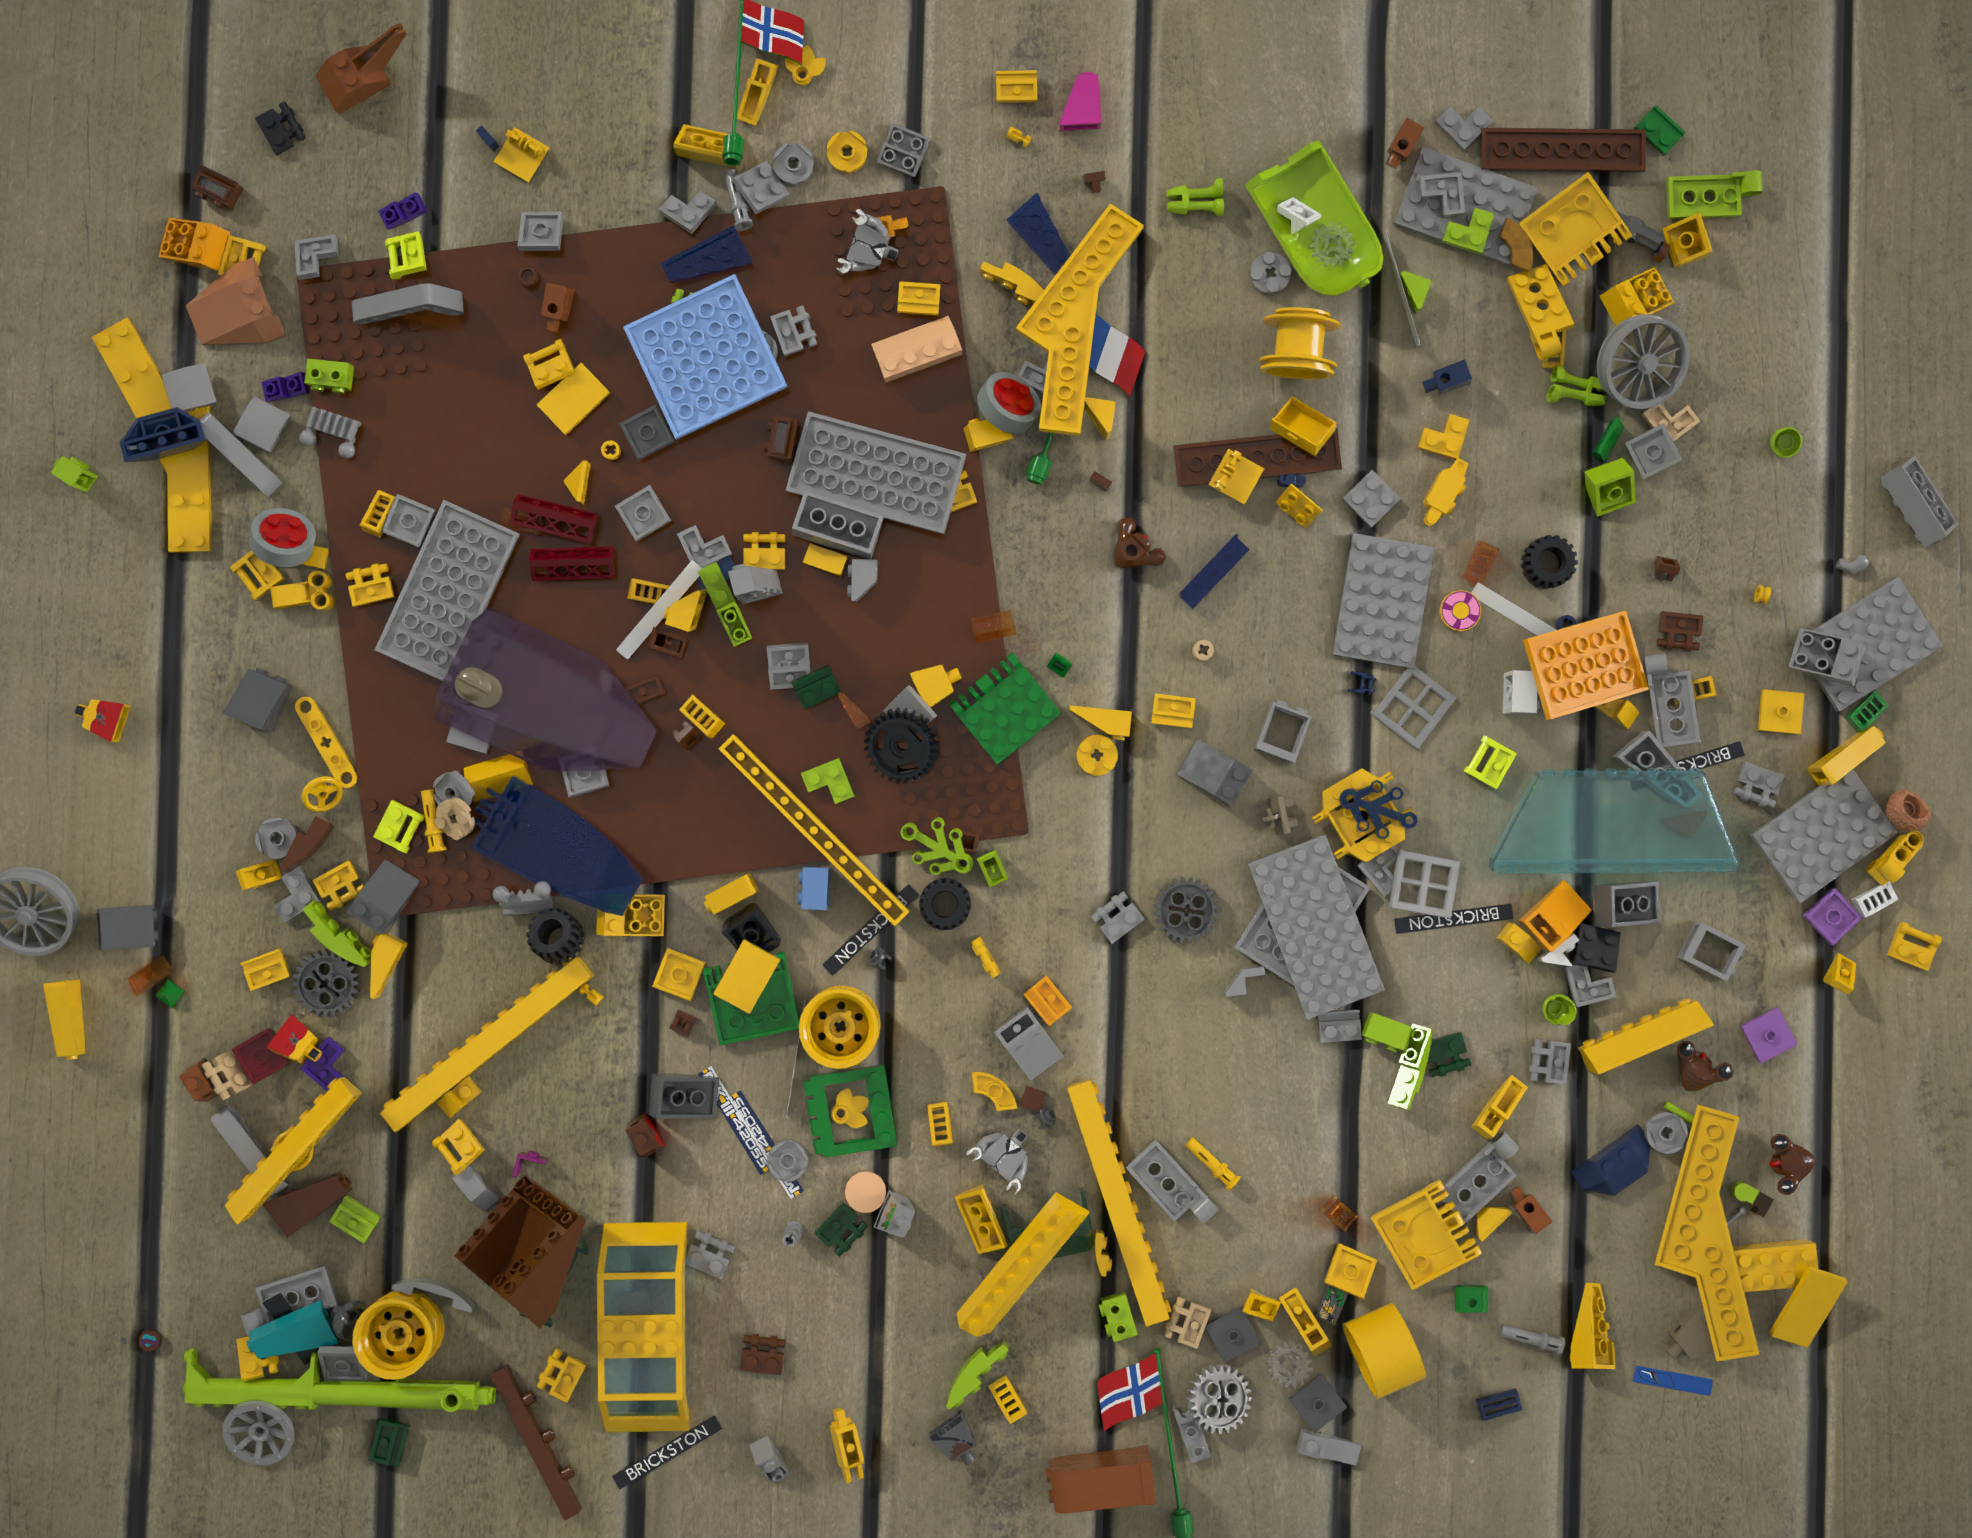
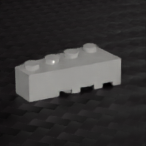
(754, 583)
(1644, 753)

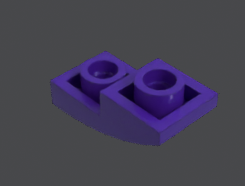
(403, 211)
(285, 387)

